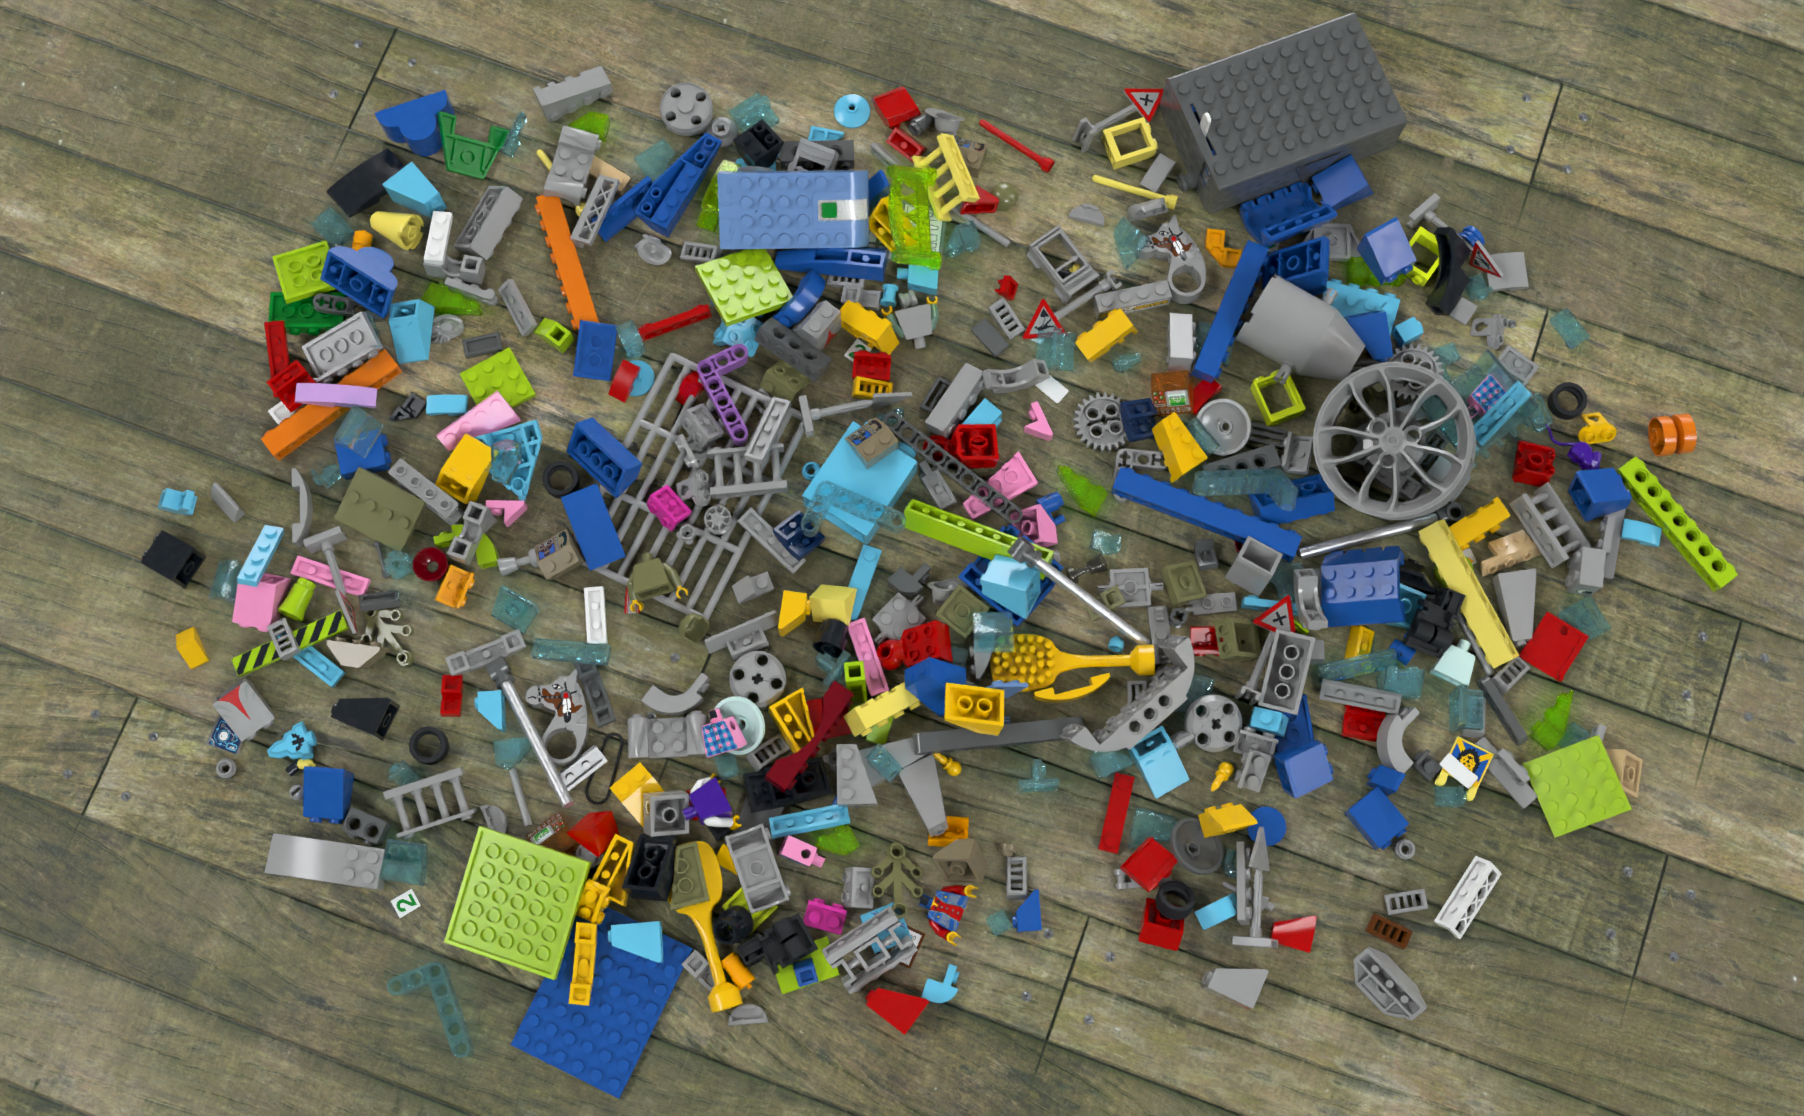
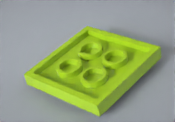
(301, 271)
(501, 374)

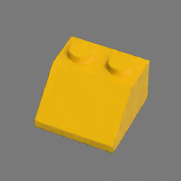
(793, 611)
(1225, 820)

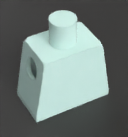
(1455, 664)

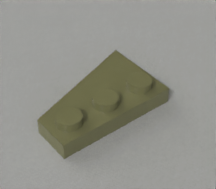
(689, 878)

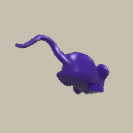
(1580, 453)

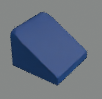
(805, 972)

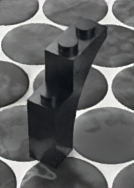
(1451, 278)

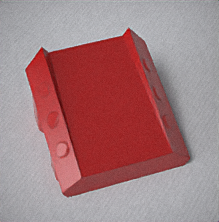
(895, 107)
(1533, 464)
(1149, 864)

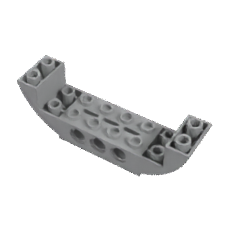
(1149, 707)

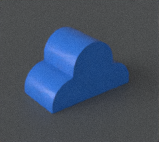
(417, 122)
(1301, 265)
(362, 276)

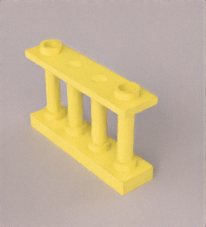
(960, 177)

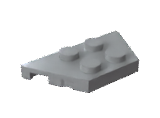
(1342, 240)

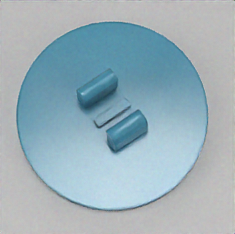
(644, 380)

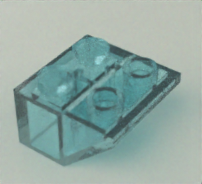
(993, 632)
(1402, 681)
(404, 862)

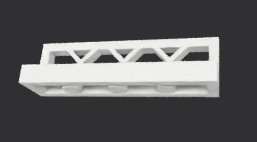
(1467, 894)

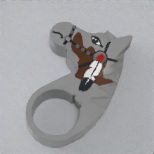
(1181, 253)
(570, 710)

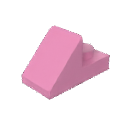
(1040, 427)
(511, 509)

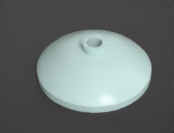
(746, 710)

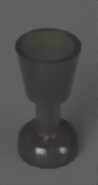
(1094, 565)

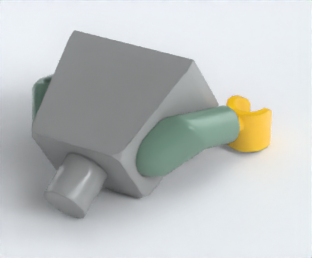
(914, 321)

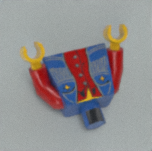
(947, 909)

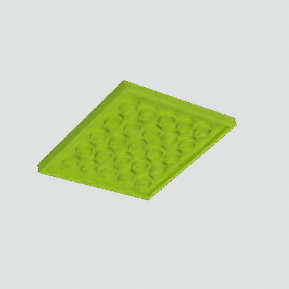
(517, 902)

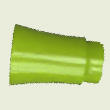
(297, 600)

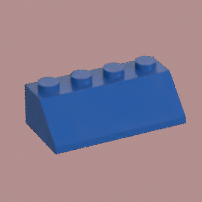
(603, 456)
(1312, 499)

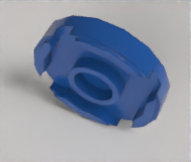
(1273, 824)

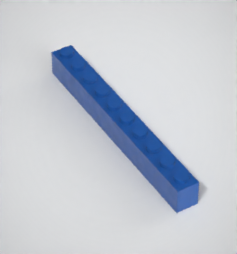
(1203, 513)

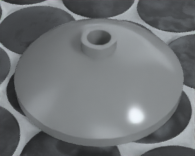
(1227, 411)

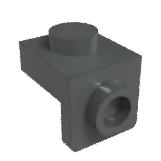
(1205, 554)

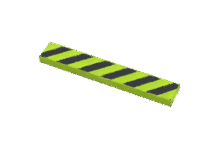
(305, 637)

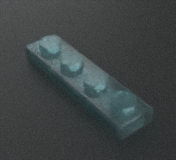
(571, 651)
(1357, 665)

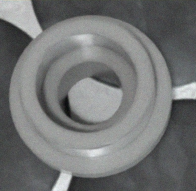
(221, 765)
(1410, 846)

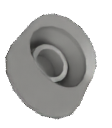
(945, 121)
(942, 589)

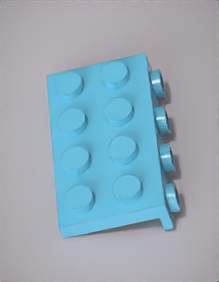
(1356, 301)

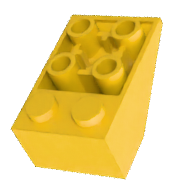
(465, 470)

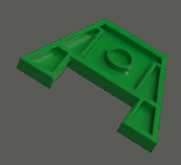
(468, 155)

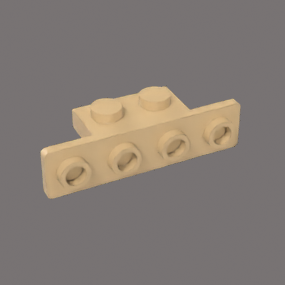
(1508, 552)

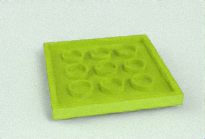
(743, 285)
(1577, 786)

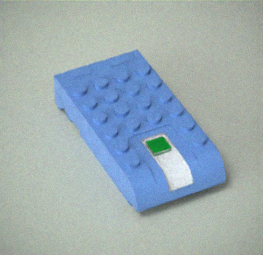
(793, 209)

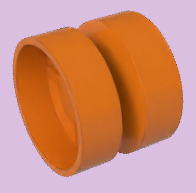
(1672, 434)

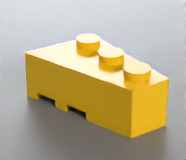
(880, 226)
(868, 326)
(1105, 335)
(1479, 523)
(793, 720)

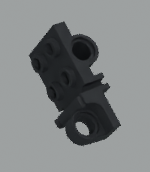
(1433, 624)
(781, 944)

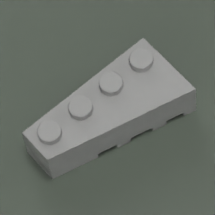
(572, 93)

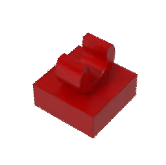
(1008, 287)

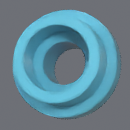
(810, 465)

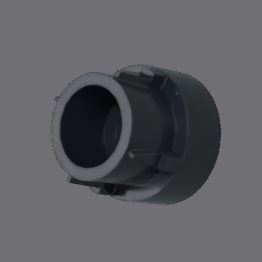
(831, 638)
(733, 925)

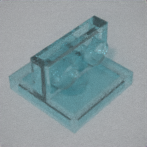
(752, 111)
(1056, 349)
(358, 432)
(225, 581)
(834, 669)
(1465, 709)
(1037, 783)

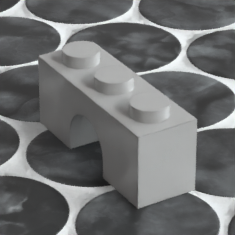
(469, 270)
(475, 522)

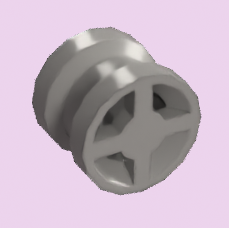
(908, 299)

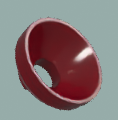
(424, 558)

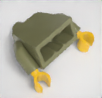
(651, 580)

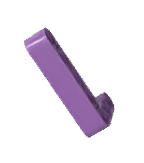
(721, 393)

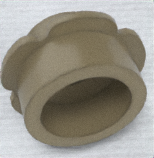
(1007, 849)

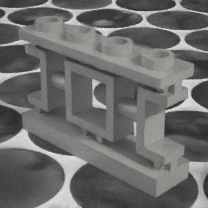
(436, 499)
(860, 939)

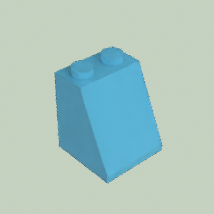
(414, 191)
(1011, 584)

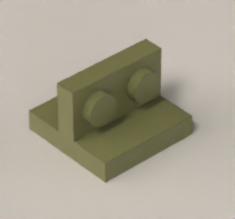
(1183, 583)
(959, 610)

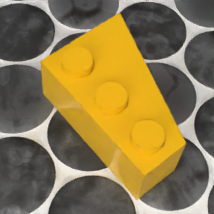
(1178, 446)
(615, 867)

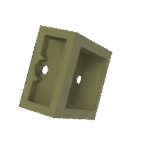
(1247, 639)

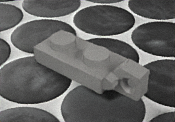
(936, 486)

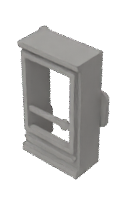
(815, 153)
(1074, 282)

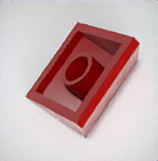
(595, 831)

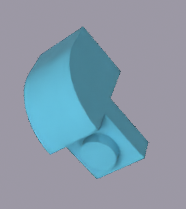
(177, 501)
(1217, 911)
(941, 992)

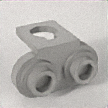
(1494, 329)
(690, 459)
(698, 488)

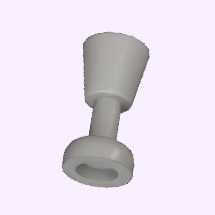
(511, 564)

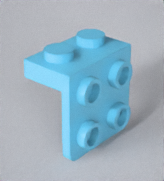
(739, 333)

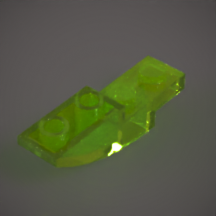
(710, 207)

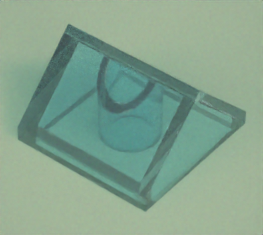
(514, 609)
(1586, 618)

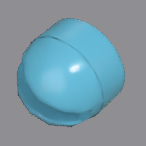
(1116, 644)

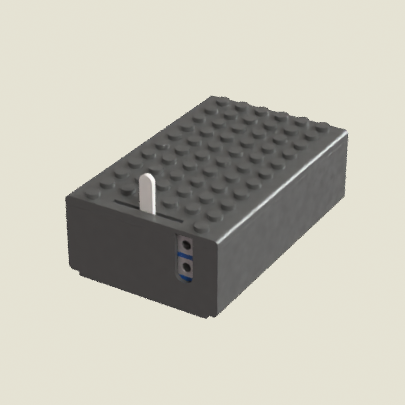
(1279, 108)

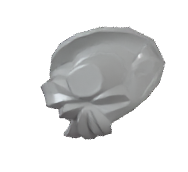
(652, 250)
(445, 328)

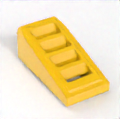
(869, 382)

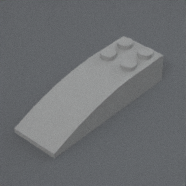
(325, 861)

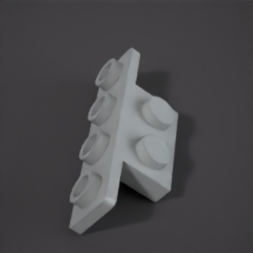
(1610, 539)
(744, 637)
(1509, 774)

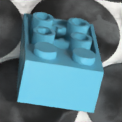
(411, 330)
(1159, 762)

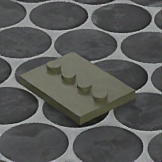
(380, 509)

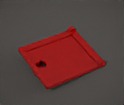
(1552, 649)

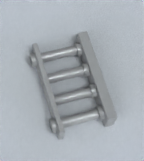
(739, 488)
(1539, 530)
(415, 789)

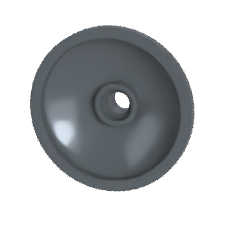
(1193, 850)

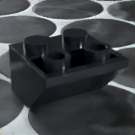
(759, 145)

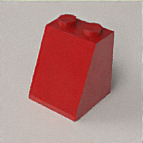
(896, 1008)

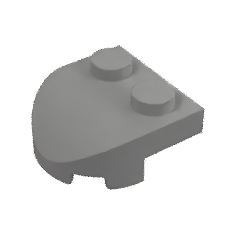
(1147, 209)

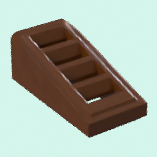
(1391, 925)

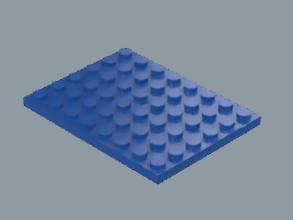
(609, 1035)

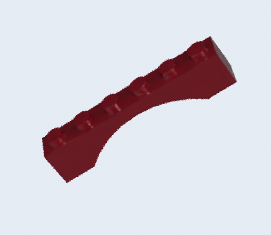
(786, 769)

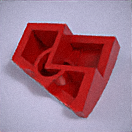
(1295, 933)

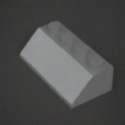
(488, 222)
(1286, 671)

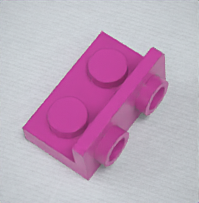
(668, 507)
(824, 916)

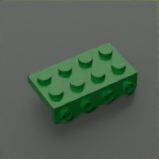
(301, 315)

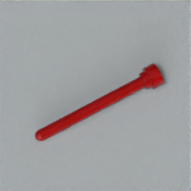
(1045, 163)

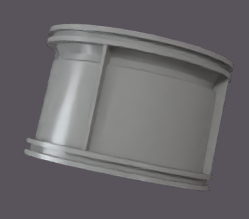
(1394, 441)

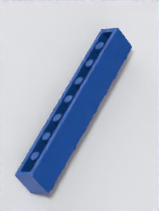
(1229, 312)

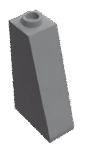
(1516, 603)
(900, 750)
(925, 792)

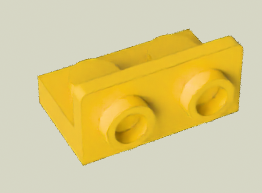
(593, 901)

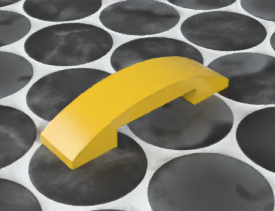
(1048, 695)
(583, 963)

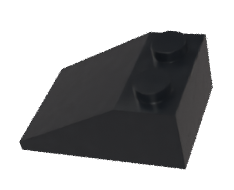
(651, 868)

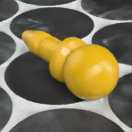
(952, 767)
(1224, 771)

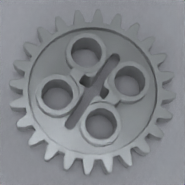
(1414, 354)
(1099, 406)

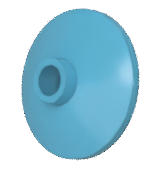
(852, 118)

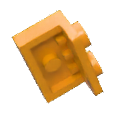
(454, 587)
(956, 830)

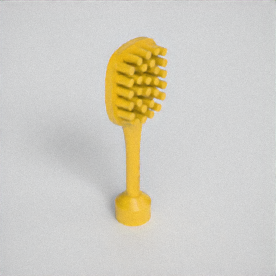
(1040, 662)
(723, 994)

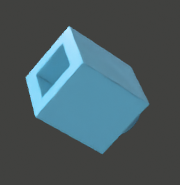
(1407, 331)

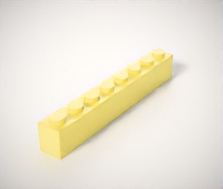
(1476, 606)

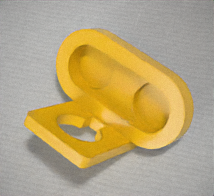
(1596, 431)

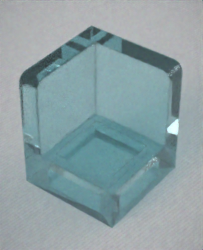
(1573, 735)
(727, 766)

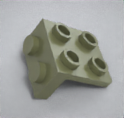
(784, 381)

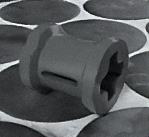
(1178, 612)

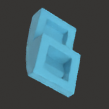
(447, 404)
(1642, 532)

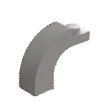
(1016, 378)
(1307, 599)
(678, 704)
(1390, 739)

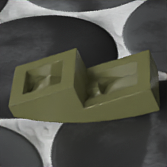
(1110, 598)

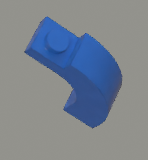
(802, 301)

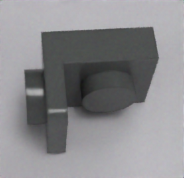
(1425, 765)

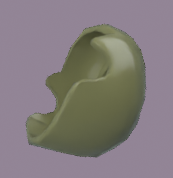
(1006, 194)
(693, 627)

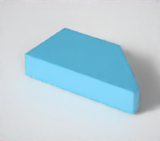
(819, 133)

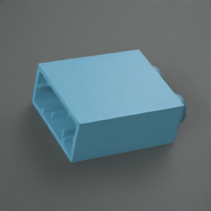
(880, 482)

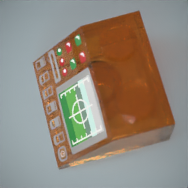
(1172, 392)
(554, 835)

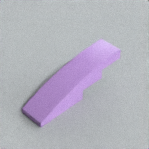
(335, 395)

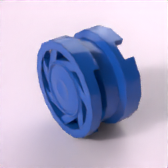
(1472, 235)

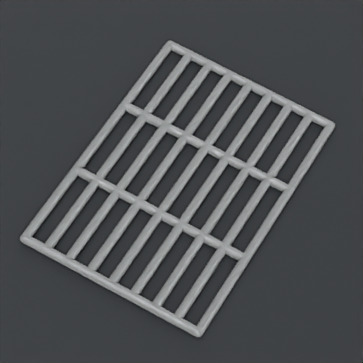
(704, 535)

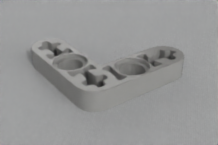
(1133, 462)

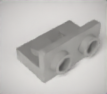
(701, 425)
(1252, 770)
(857, 888)

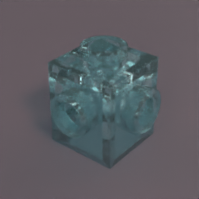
(404, 568)

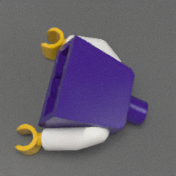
(710, 805)

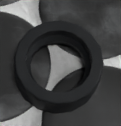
(1577, 391)
(560, 465)
(417, 735)
(1169, 910)

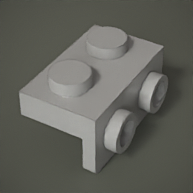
(1297, 454)
(1249, 738)

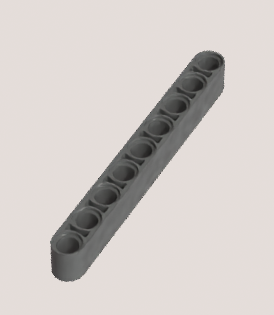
(959, 475)
(1010, 735)

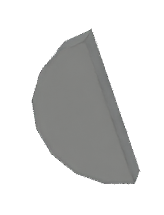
(1087, 214)
(495, 818)
(747, 1014)

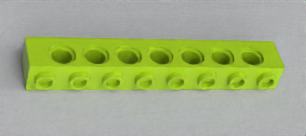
(1676, 534)

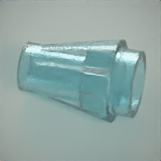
(1125, 361)

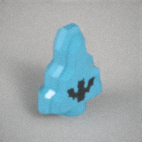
(295, 744)

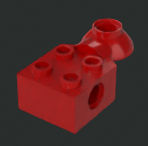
(971, 445)
(917, 645)

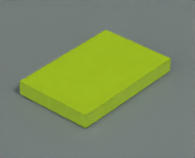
(787, 978)

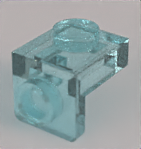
(1105, 542)
(402, 773)

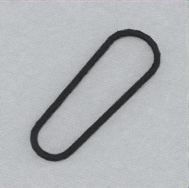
(614, 772)

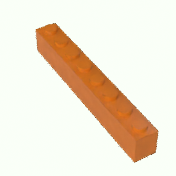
(567, 260)
(314, 418)

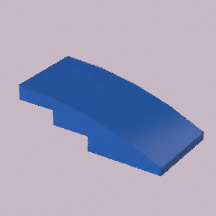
(593, 526)

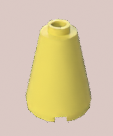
(399, 228)

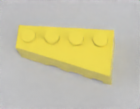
(880, 709)

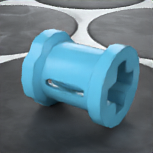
(889, 295)

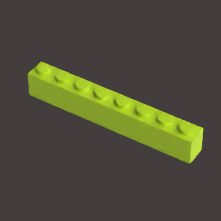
(963, 532)

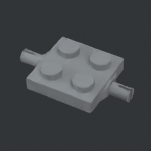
(1134, 586)
(898, 616)

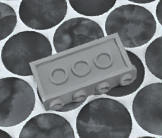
(342, 348)

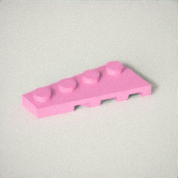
(486, 417)
(1010, 481)

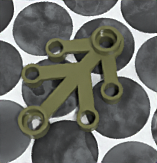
(385, 633)
(897, 877)

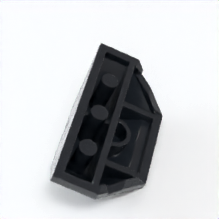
(1416, 577)

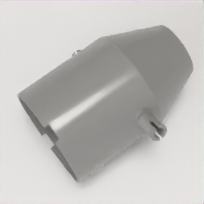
(1301, 333)

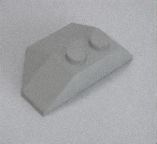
(1387, 985)

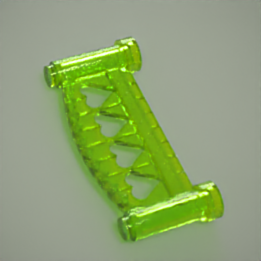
(918, 180)

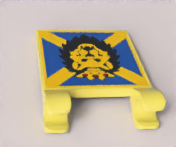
(1473, 758)

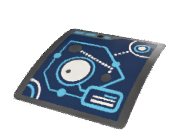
(224, 737)

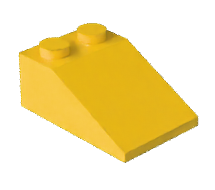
(975, 708)
(631, 788)

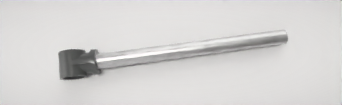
(1385, 531)
(1024, 551)
(500, 672)

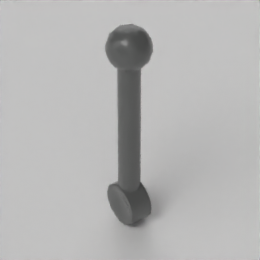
(377, 544)

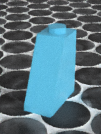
(640, 939)

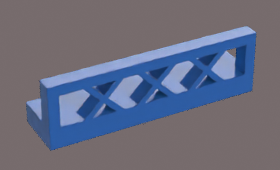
(622, 210)

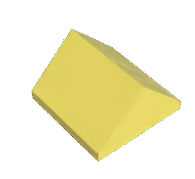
(833, 603)

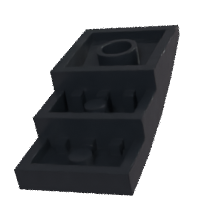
(364, 184)
(809, 786)

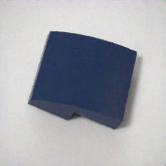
(1138, 419)
(792, 538)

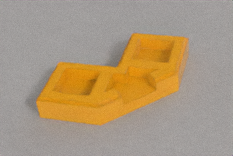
(1215, 246)

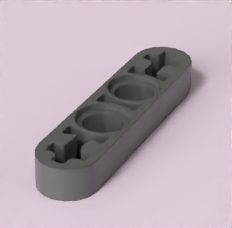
(347, 312)
(1502, 710)

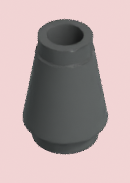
(920, 124)

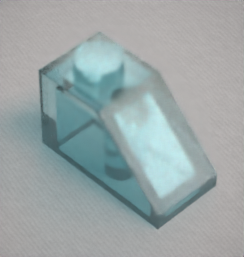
(505, 460)
(510, 751)
(1109, 763)

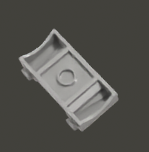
(572, 164)
(666, 737)
(757, 868)

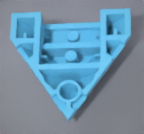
(530, 438)

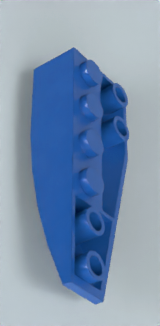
(676, 187)
(845, 262)

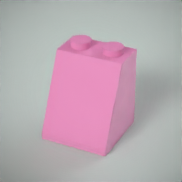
(259, 604)

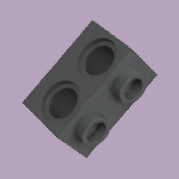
(367, 823)

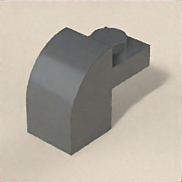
(909, 585)

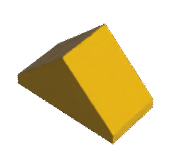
(191, 648)

